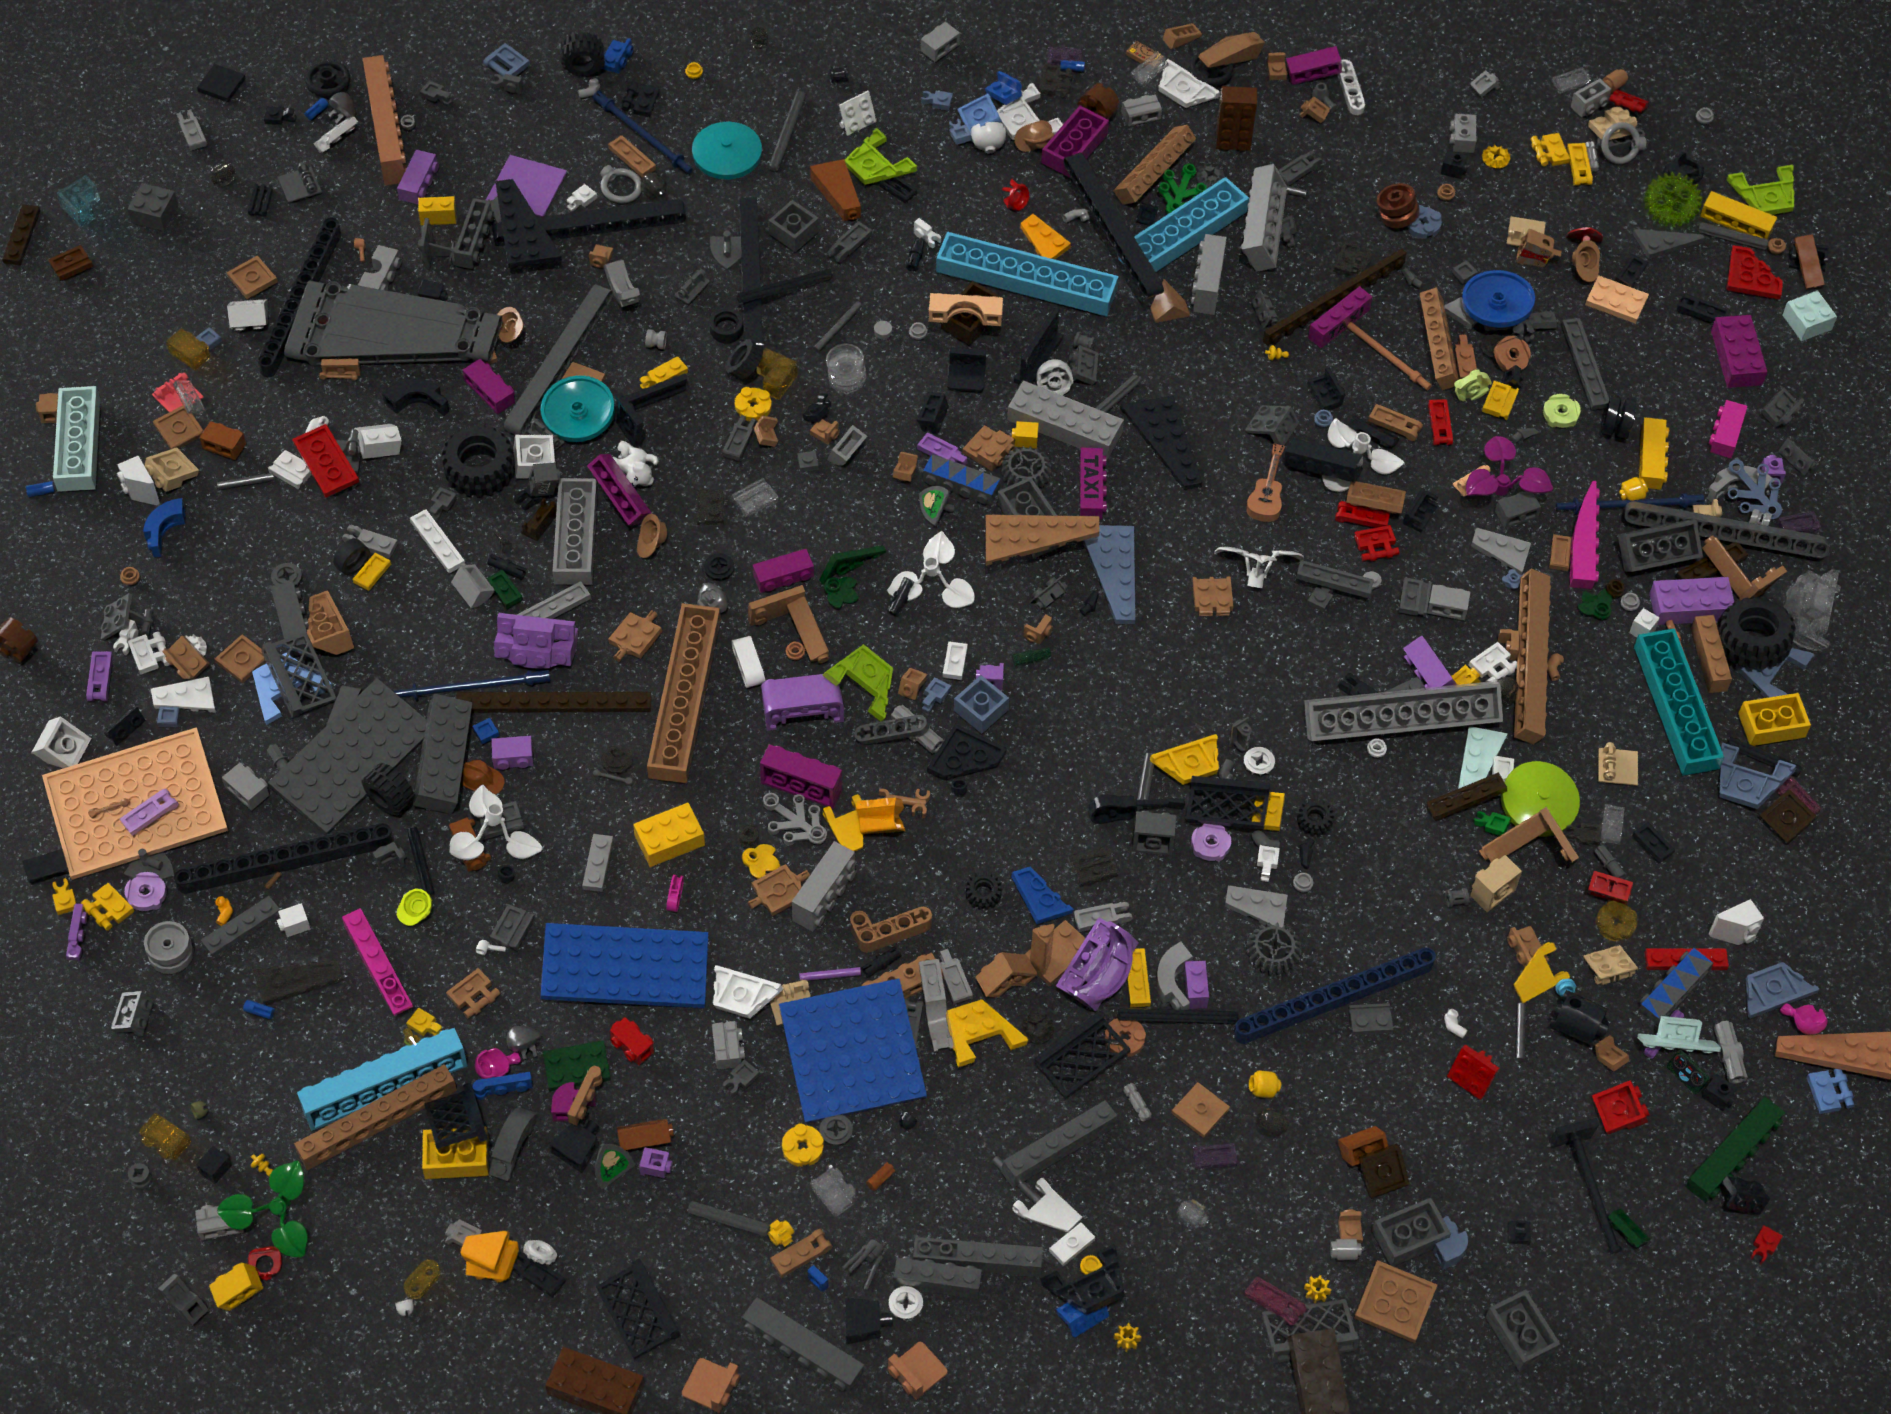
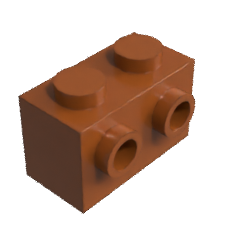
(223, 440)
(1361, 1144)

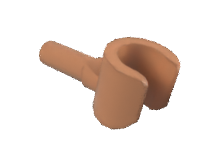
(359, 244)

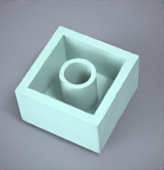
(1809, 315)

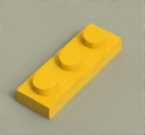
(1138, 980)

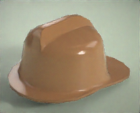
(1033, 136)
(1586, 260)
(511, 324)
(651, 535)

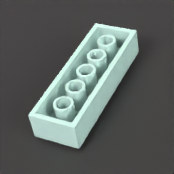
(76, 438)

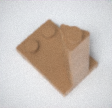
(1737, 578)
(795, 603)
(1525, 833)
(1053, 950)

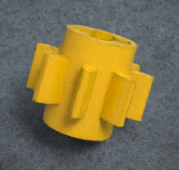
(781, 1233)
(1323, 1290)
(1127, 1343)

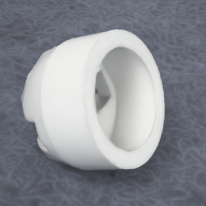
(406, 1305)

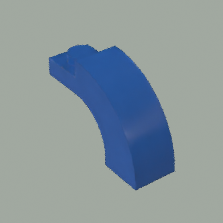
(160, 520)

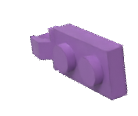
(933, 445)
(76, 933)

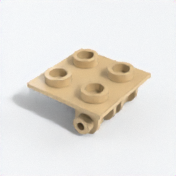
(1518, 228)
(1617, 765)
(1610, 965)
(790, 992)

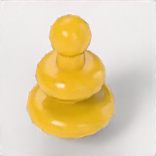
(1276, 353)
(263, 1166)

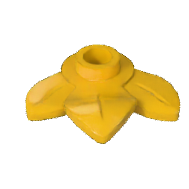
(763, 860)

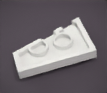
(186, 695)

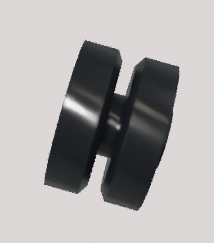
(1618, 416)

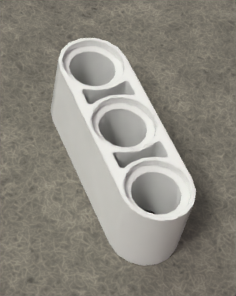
(748, 661)

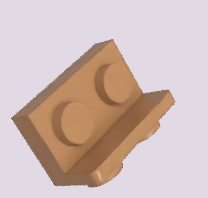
(185, 658)
(1525, 944)

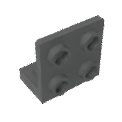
(1274, 420)

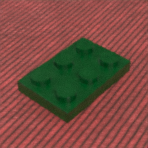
(573, 1063)

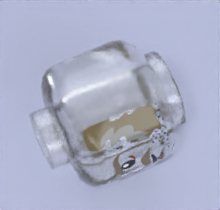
(1192, 1214)

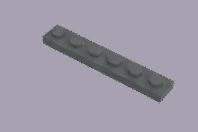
(1585, 363)

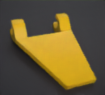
(846, 827)
(1537, 975)

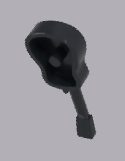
(1114, 808)

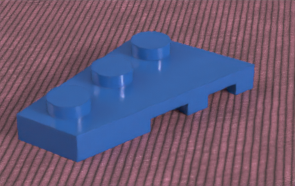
(1038, 897)

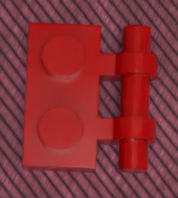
(1629, 101)
(1376, 538)

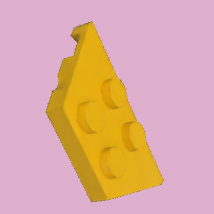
(1189, 759)

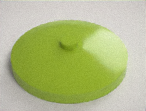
(1539, 786)

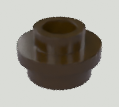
(1615, 588)

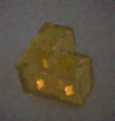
(778, 372)

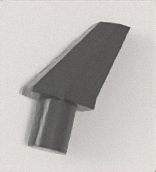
(1412, 278)
(1523, 434)

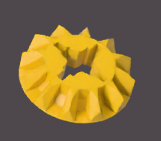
(1501, 160)

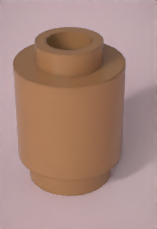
(1616, 79)

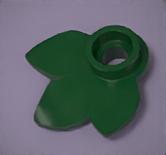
(842, 593)
(1593, 604)

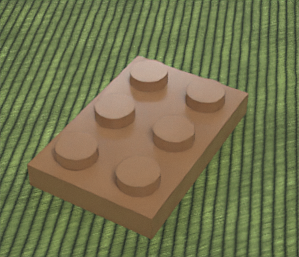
(1376, 497)

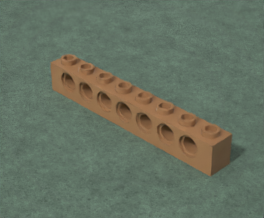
(375, 1117)

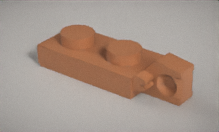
(1464, 357)

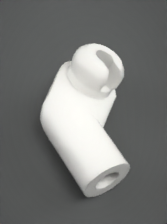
(317, 422)
(1452, 1023)

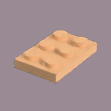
(1617, 299)

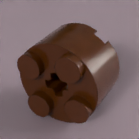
(1100, 100)
(15, 640)

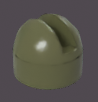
(197, 1109)

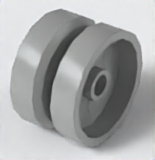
(168, 947)

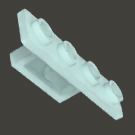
(1679, 1033)

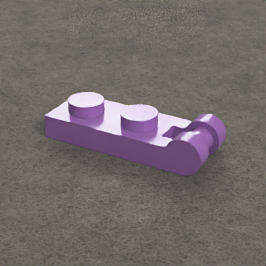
(99, 676)

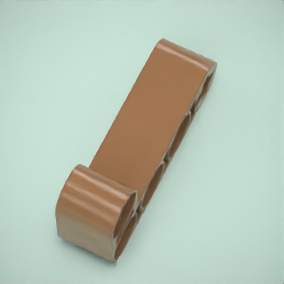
(920, 916)

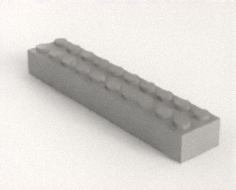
(1403, 711)

